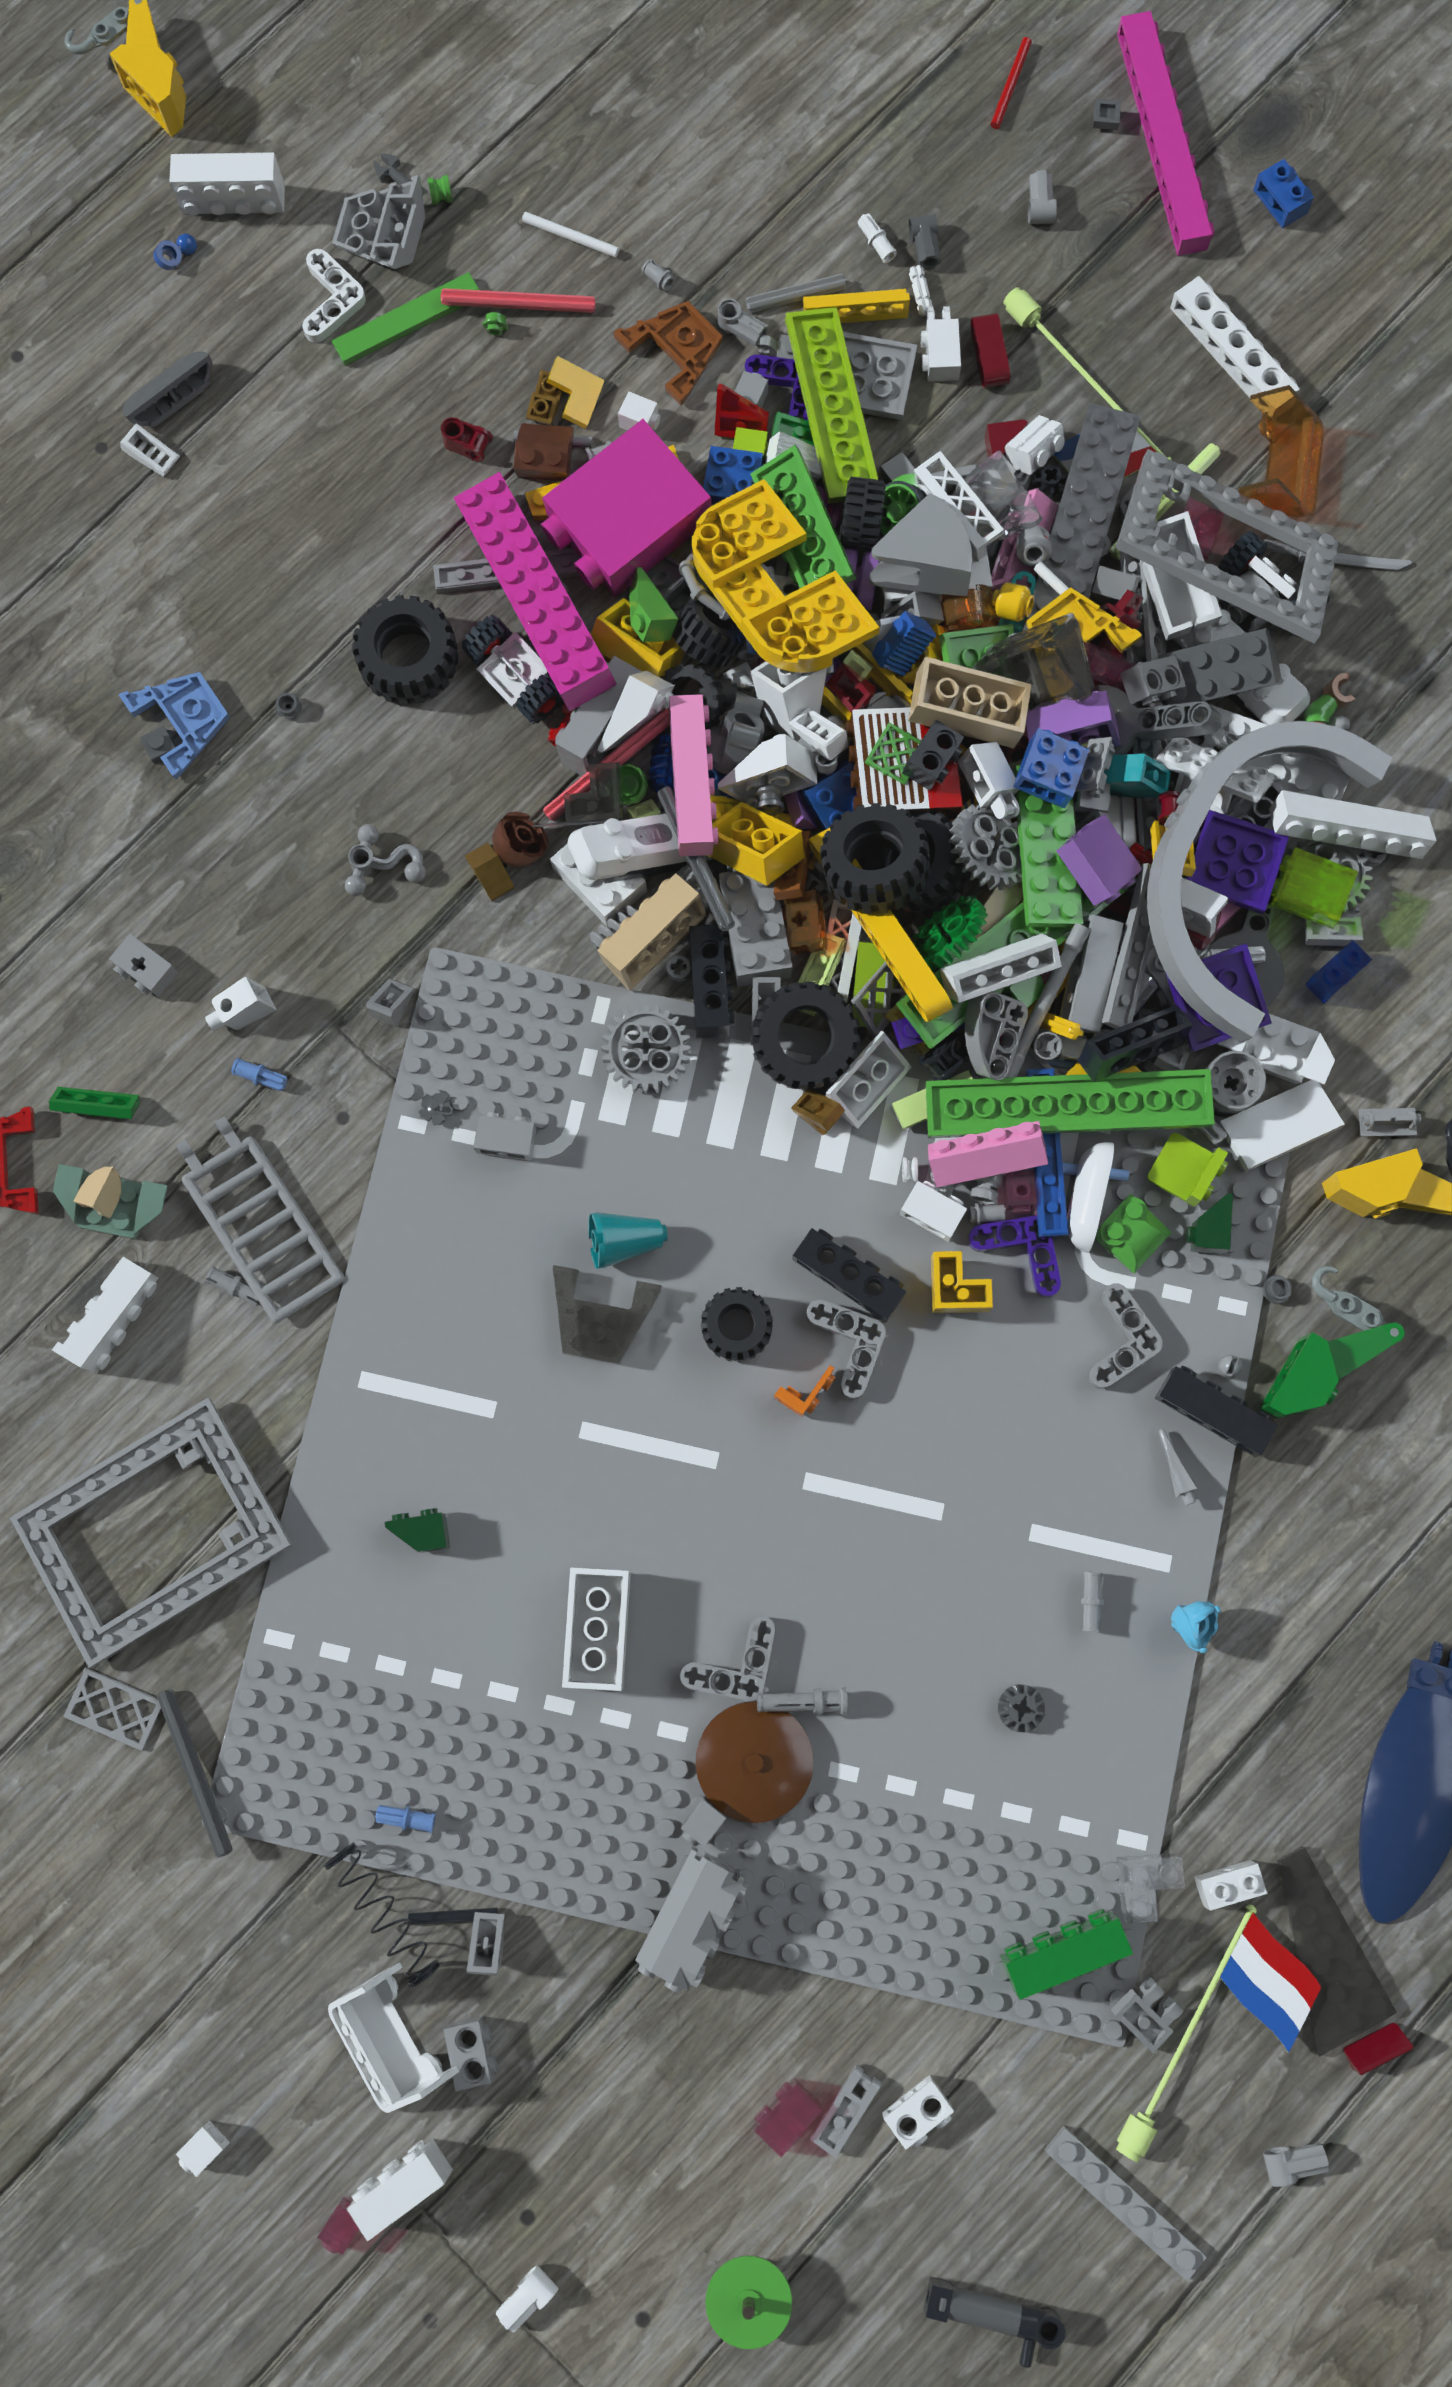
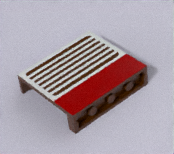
(874, 787)

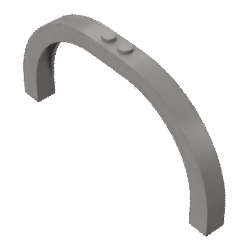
(1165, 916)

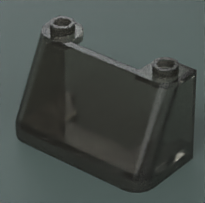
(1047, 657)

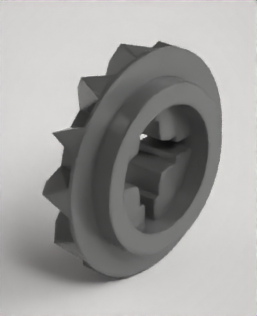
(1009, 1715)

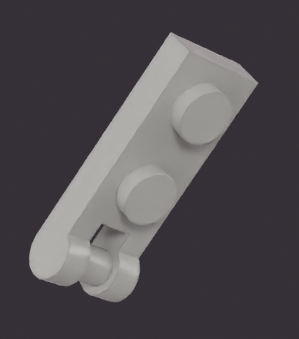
(845, 2112)

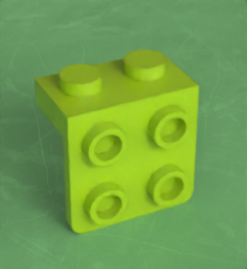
(1187, 1169)

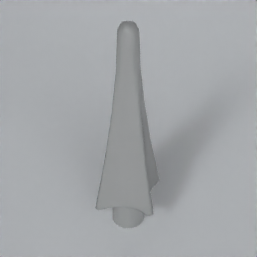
(1181, 1480)

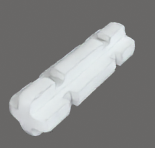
(920, 289)

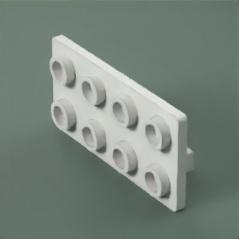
(1188, 760)

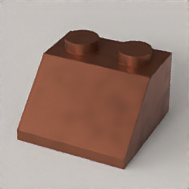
(543, 452)

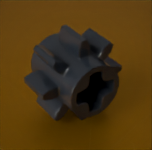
(1050, 480)

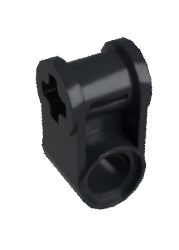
(942, 1059)

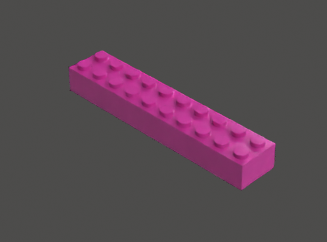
(535, 592)

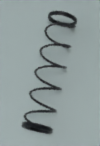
(417, 1977)

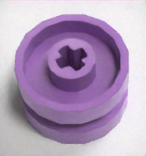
(861, 584)

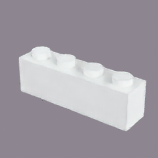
(1000, 967)

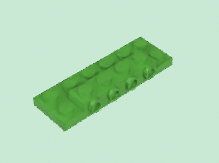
(796, 489)

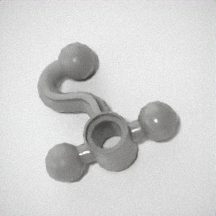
(368, 835)

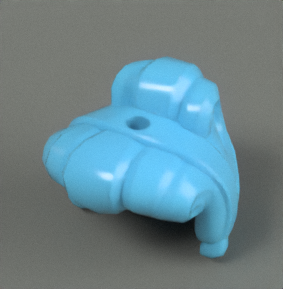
(1196, 1623)

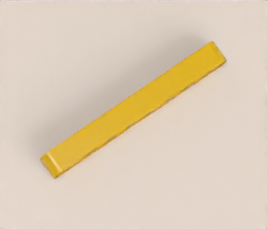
(899, 954)

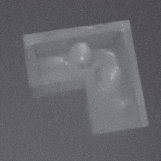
(1141, 1877)

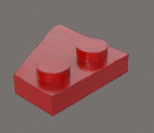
(737, 411)

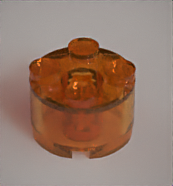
(969, 611)

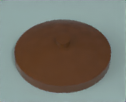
(754, 1763)

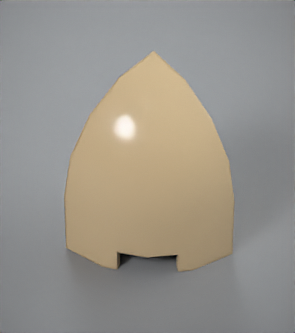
(100, 1191)

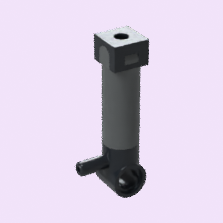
(994, 2314)

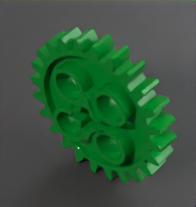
(962, 923)

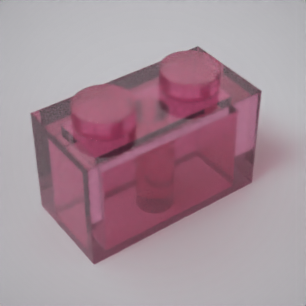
(787, 2116)

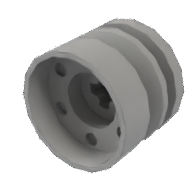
(1244, 1073)

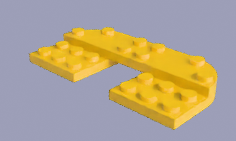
(787, 631)

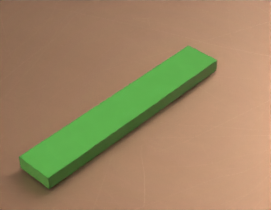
(398, 322)

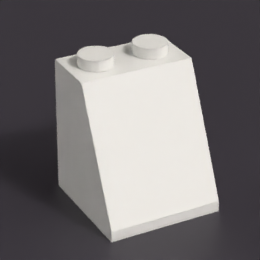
(787, 695)

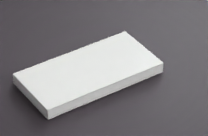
(1281, 1124)

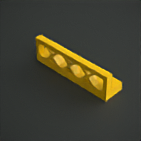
(863, 305)

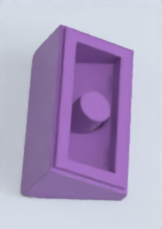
(799, 811)

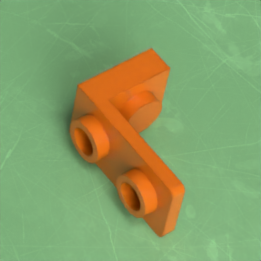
(791, 1397)

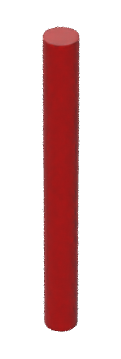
(1011, 83)

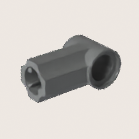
(924, 234)

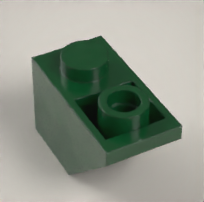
(421, 1532)

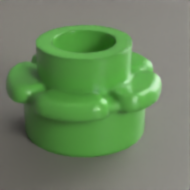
(495, 323)

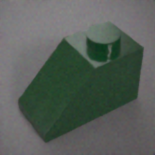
(1213, 1229)

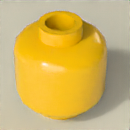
(1013, 602)

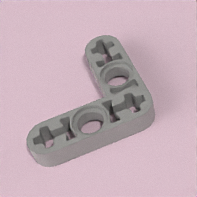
(862, 1342)
(1134, 1345)
(747, 1671)

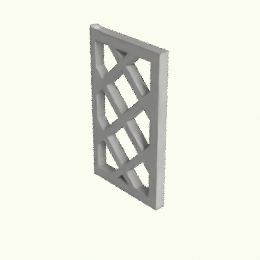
(867, 1014)
(93, 1723)

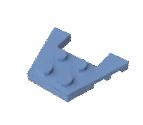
(190, 709)

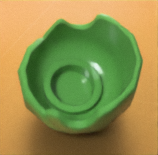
(633, 784)

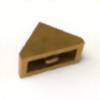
(490, 871)

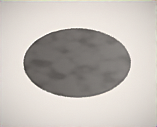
(571, 823)

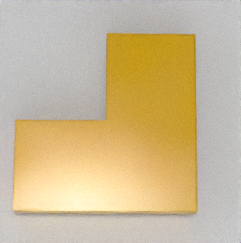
(582, 387)

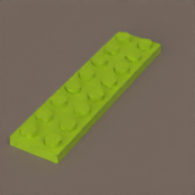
(830, 399)

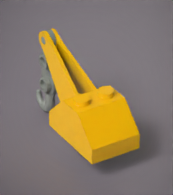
(140, 63)

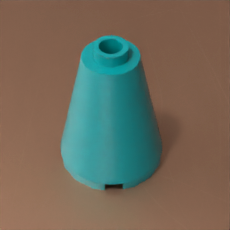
(623, 1237)

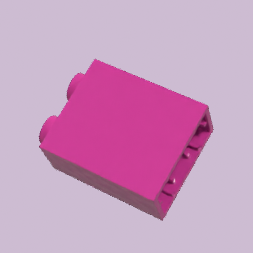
(624, 509)

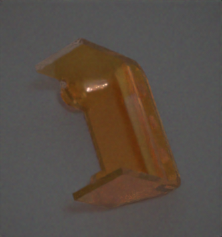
(1293, 454)

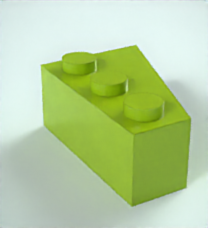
(867, 964)

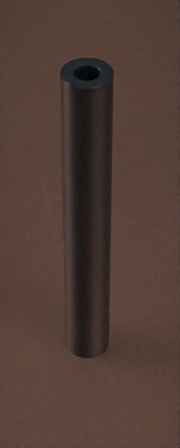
(452, 1916)

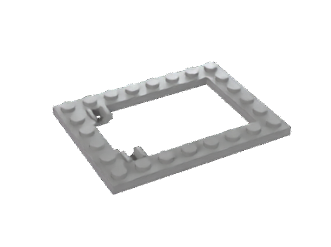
(1142, 541)
(257, 1524)

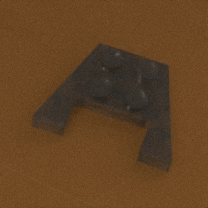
(598, 1329)

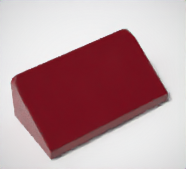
(1377, 2048)

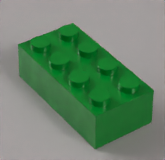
(1065, 1954)

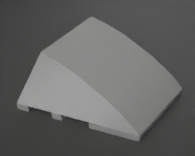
(383, 224)

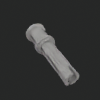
(817, 1701)

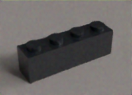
(1216, 1411)

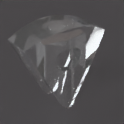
(997, 487)

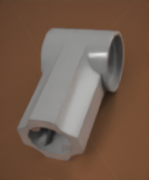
(1041, 206)
(741, 323)
(1288, 2164)

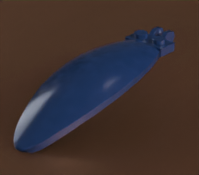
(1409, 1794)

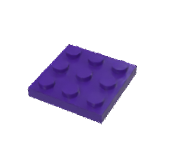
(1238, 860)
(1236, 973)

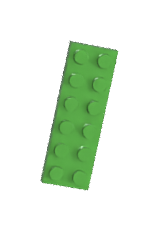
(1049, 887)

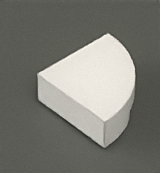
(741, 676)

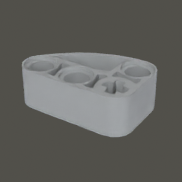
(985, 1026)

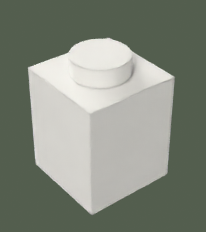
(637, 408)
(202, 2149)

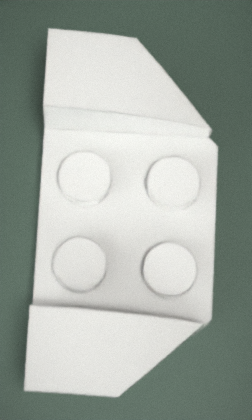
(1288, 1051)

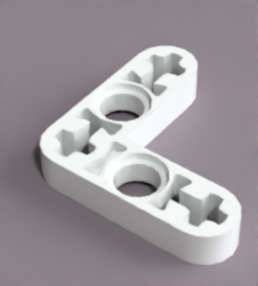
(340, 293)

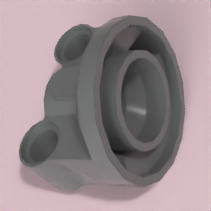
(737, 734)

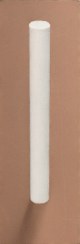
(570, 234)

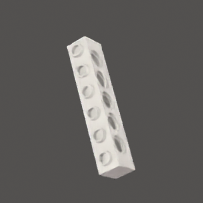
(1220, 342)

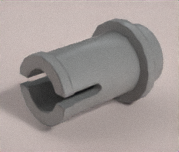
(662, 278)
(986, 1213)

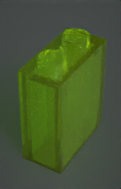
(1313, 887)

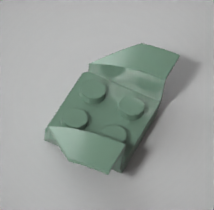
(135, 1209)

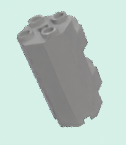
(690, 1921)

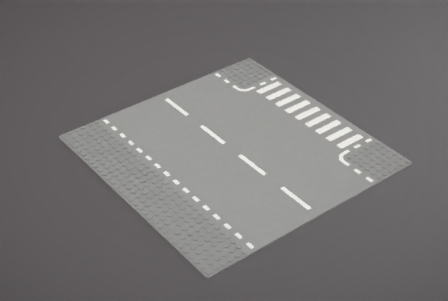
(892, 1537)

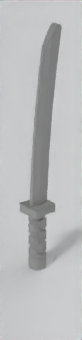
(1341, 558)

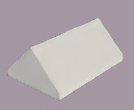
(869, 1079)

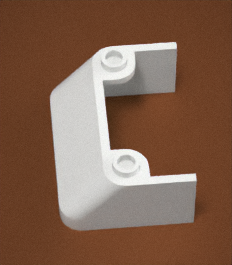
(383, 2046)

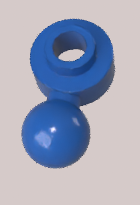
(184, 245)

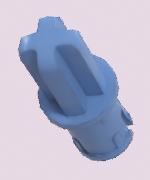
(259, 1074)
(405, 1818)

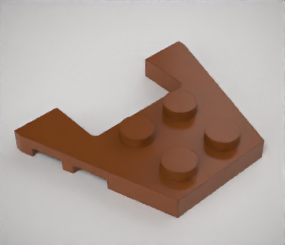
(683, 337)

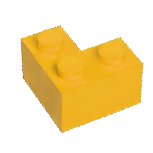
(954, 1293)

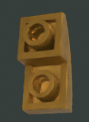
(544, 401)

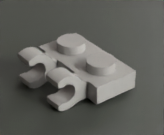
(1147, 2025)

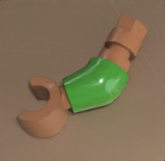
(1325, 706)

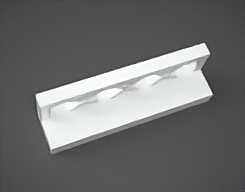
(930, 484)
(850, 950)

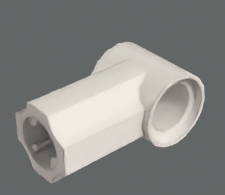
(532, 2293)

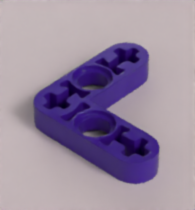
(787, 381)
(1024, 1237)

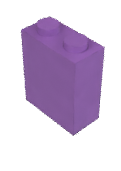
(1100, 861)

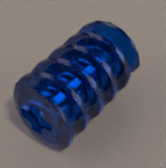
(661, 764)

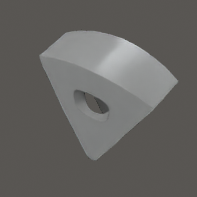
(925, 552)

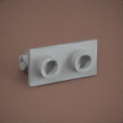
(1097, 762)
(1389, 1122)

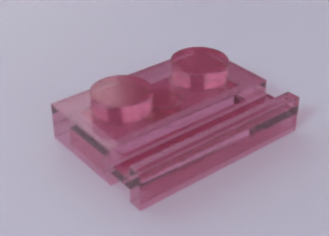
(1206, 524)

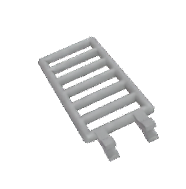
(292, 1211)

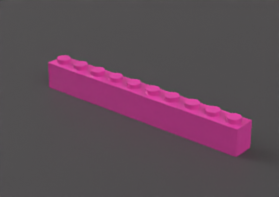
(1164, 133)

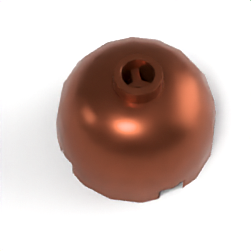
(518, 841)

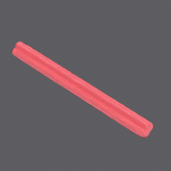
(518, 300)
(620, 754)

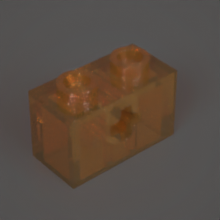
(812, 934)

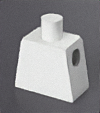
(240, 1005)

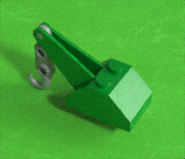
(1318, 1364)

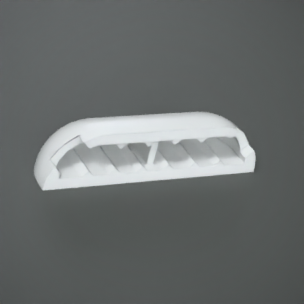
(1089, 1194)

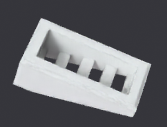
(132, 438)
(828, 746)

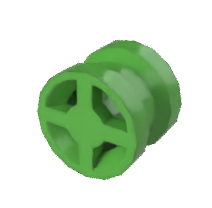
(440, 189)

